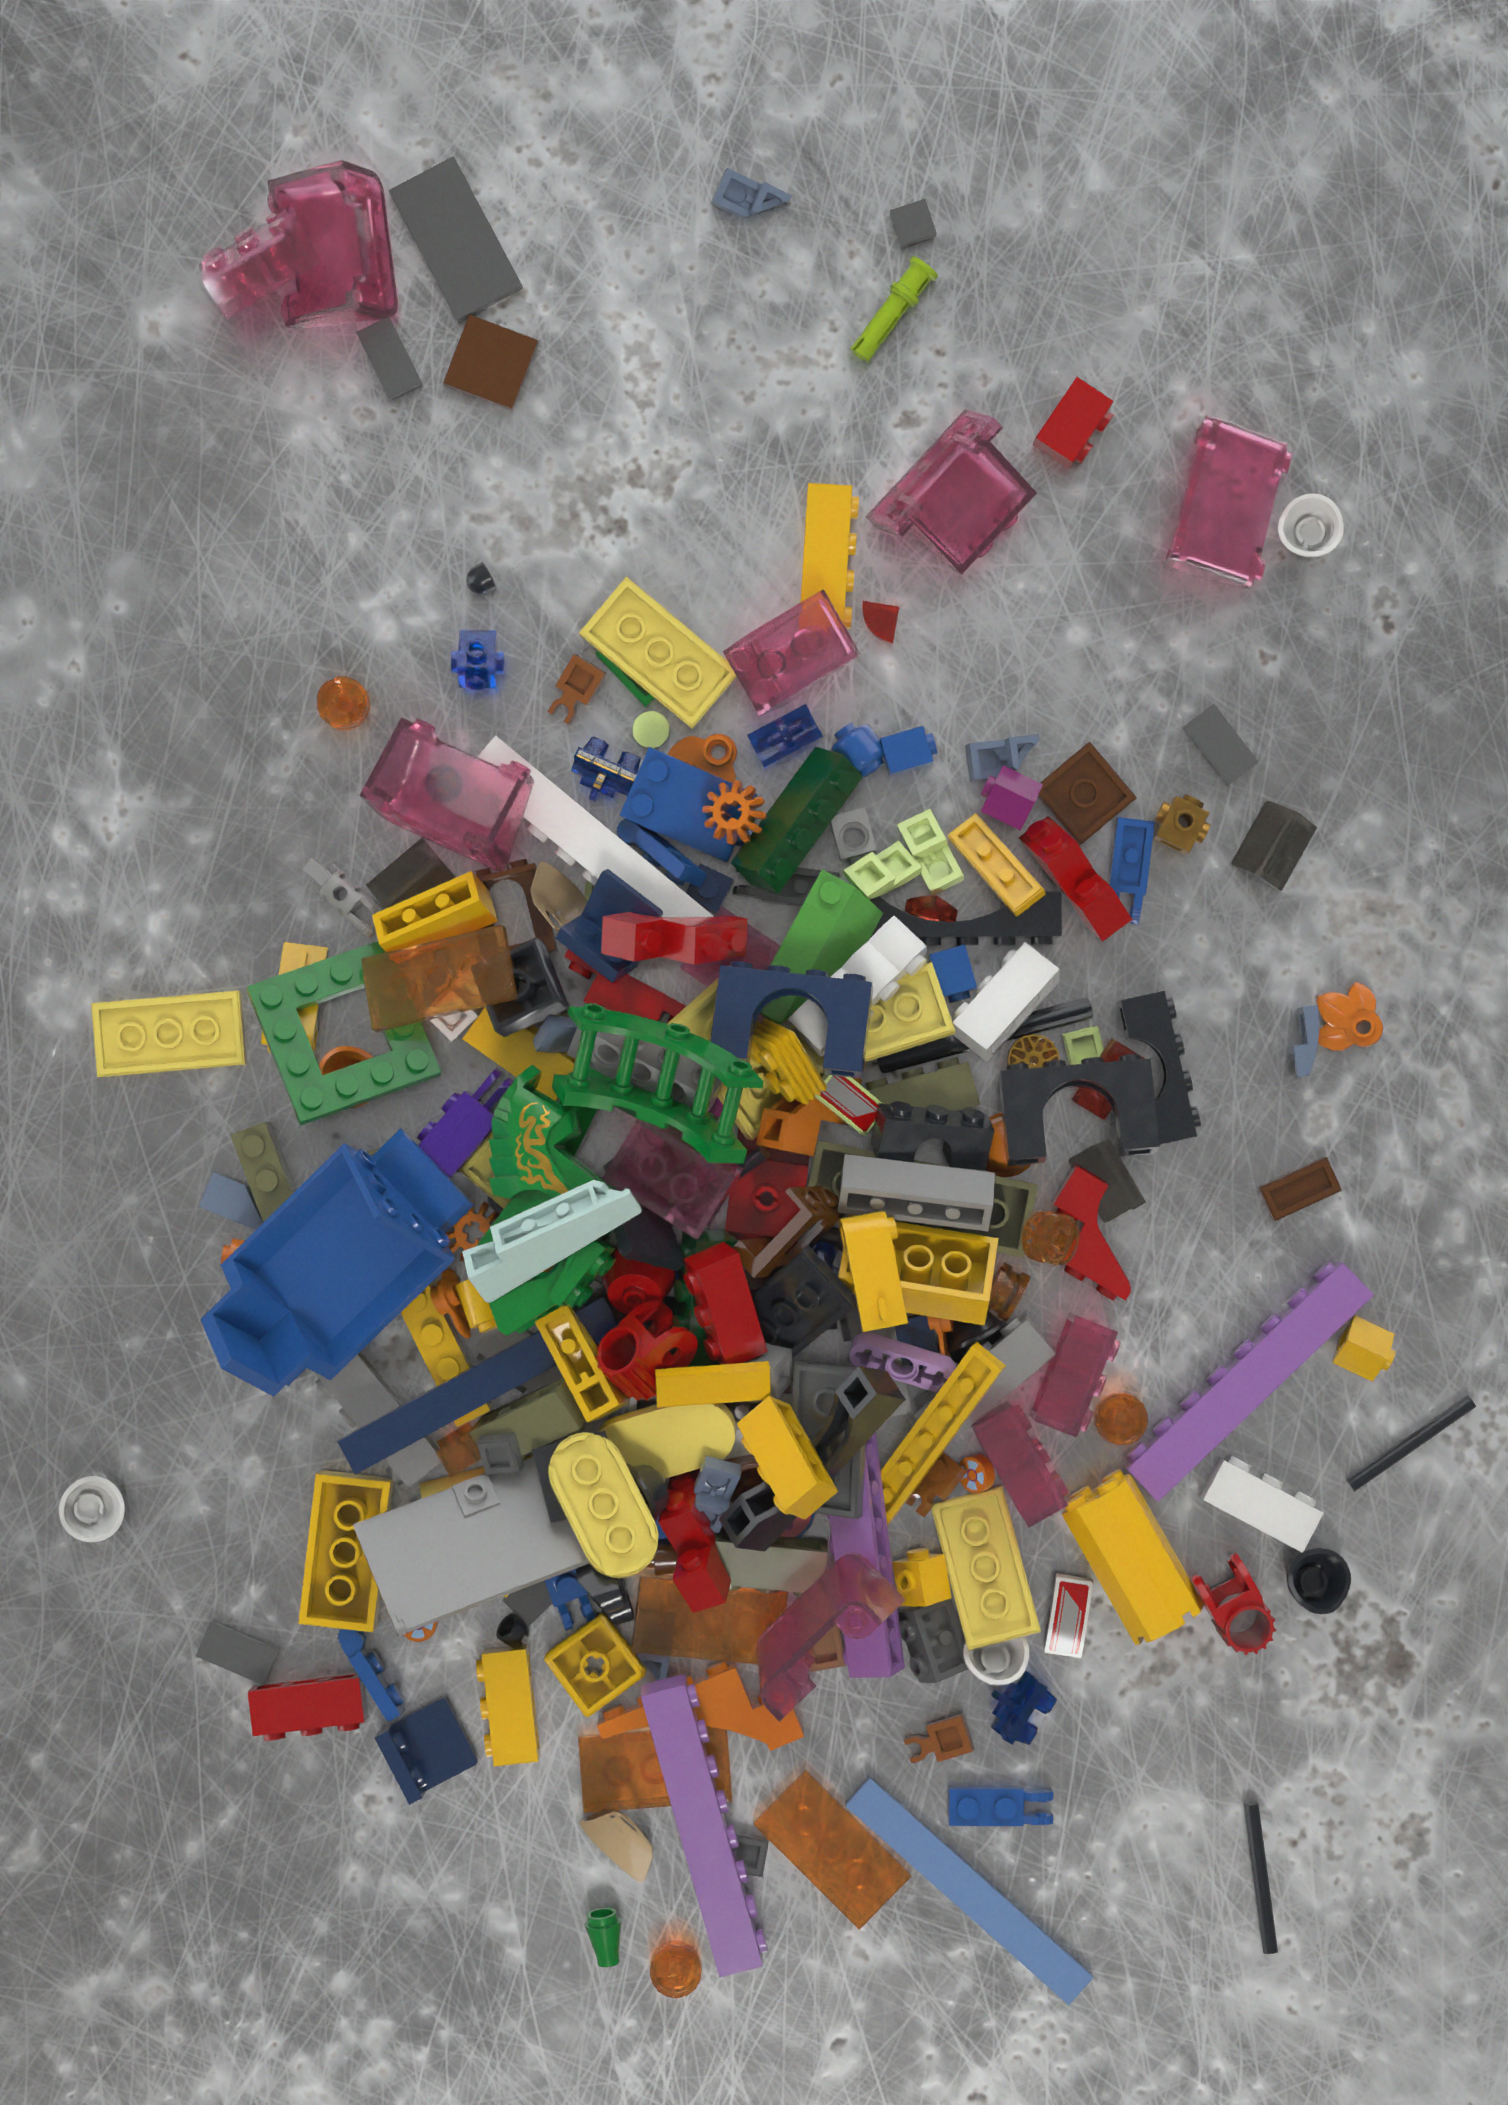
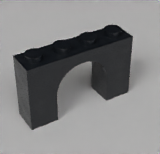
(1122, 1083)

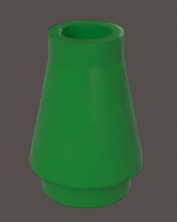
(604, 1934)

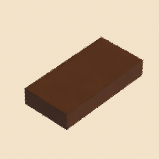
(1299, 1189)

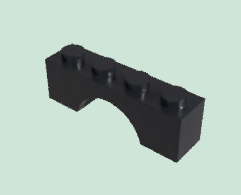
(1149, 1021)

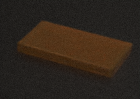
(439, 978)
(718, 1633)
(626, 1771)
(832, 1849)

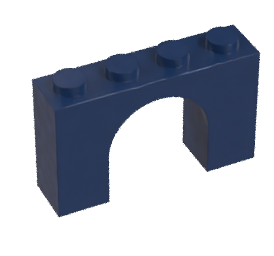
(845, 1002)

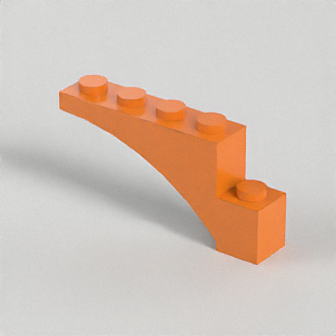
(795, 1125)
(722, 1705)

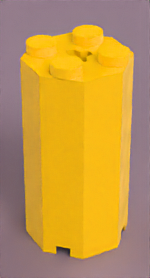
(1131, 1557)

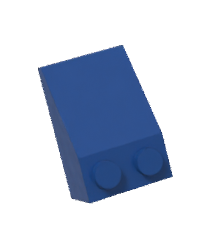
(670, 801)

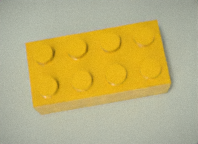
(941, 1272)
(337, 1577)

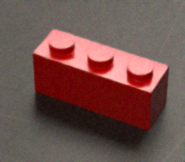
(724, 1305)
(307, 1706)

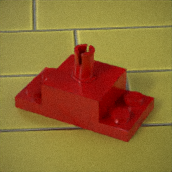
(625, 994)
(759, 1201)

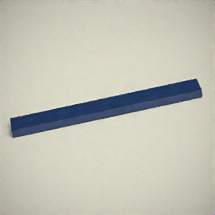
(463, 1393)

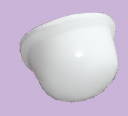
(1311, 526)
(91, 1509)
(999, 1662)

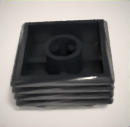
(541, 995)

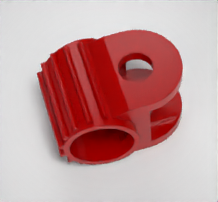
(633, 1353)
(1249, 1599)

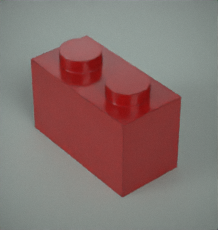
(1073, 423)

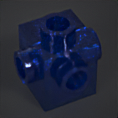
(477, 659)

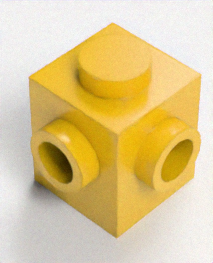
(1364, 1348)
(922, 1578)

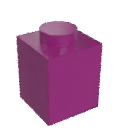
(1010, 797)

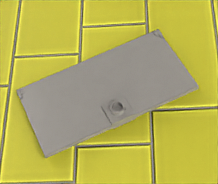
(465, 1547)

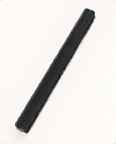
(1037, 1022)

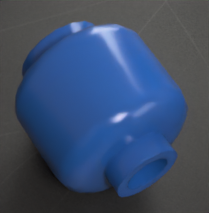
(860, 747)

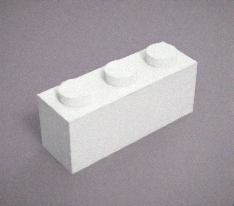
(1005, 1001)
(1262, 1503)

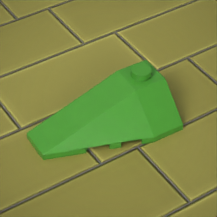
(823, 935)

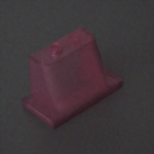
(957, 494)

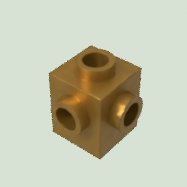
(1178, 837)

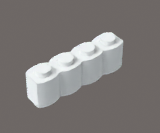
(882, 960)

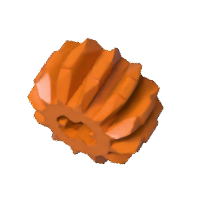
(735, 797)
(462, 1237)

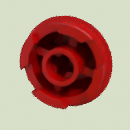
(635, 1282)

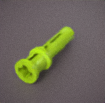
(903, 296)

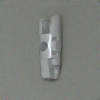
(330, 883)

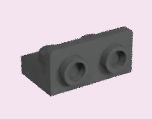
(933, 1641)

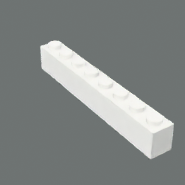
(589, 841)

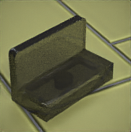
(1274, 844)
(410, 875)
(1122, 1191)

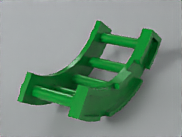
(712, 1140)

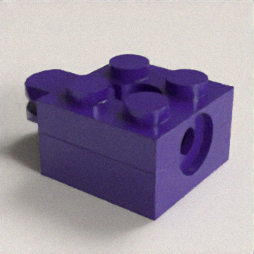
(463, 1126)

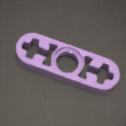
(894, 1349)

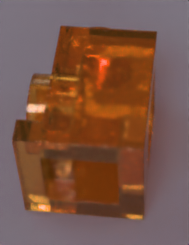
(458, 1450)

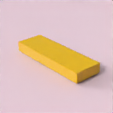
(996, 864)
(712, 1384)

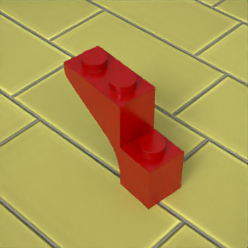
(1075, 877)
(675, 938)
(1094, 1259)
(699, 1568)

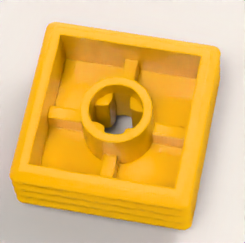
(785, 1062)
(590, 1688)

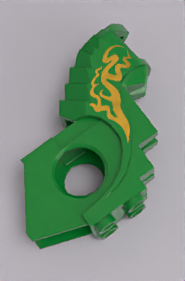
(530, 1170)

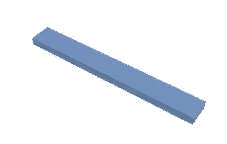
(969, 1890)

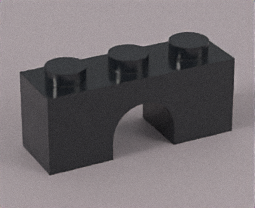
(903, 1128)

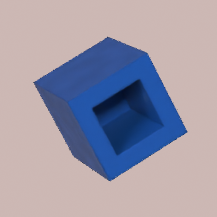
(908, 751)
(954, 973)

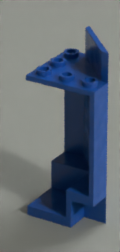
(334, 1264)

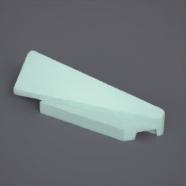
(545, 1236)

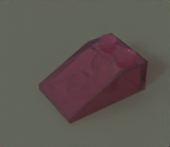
(791, 653)

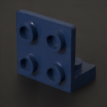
(584, 933)
(426, 1749)

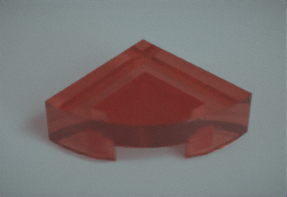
(880, 620)
(931, 908)

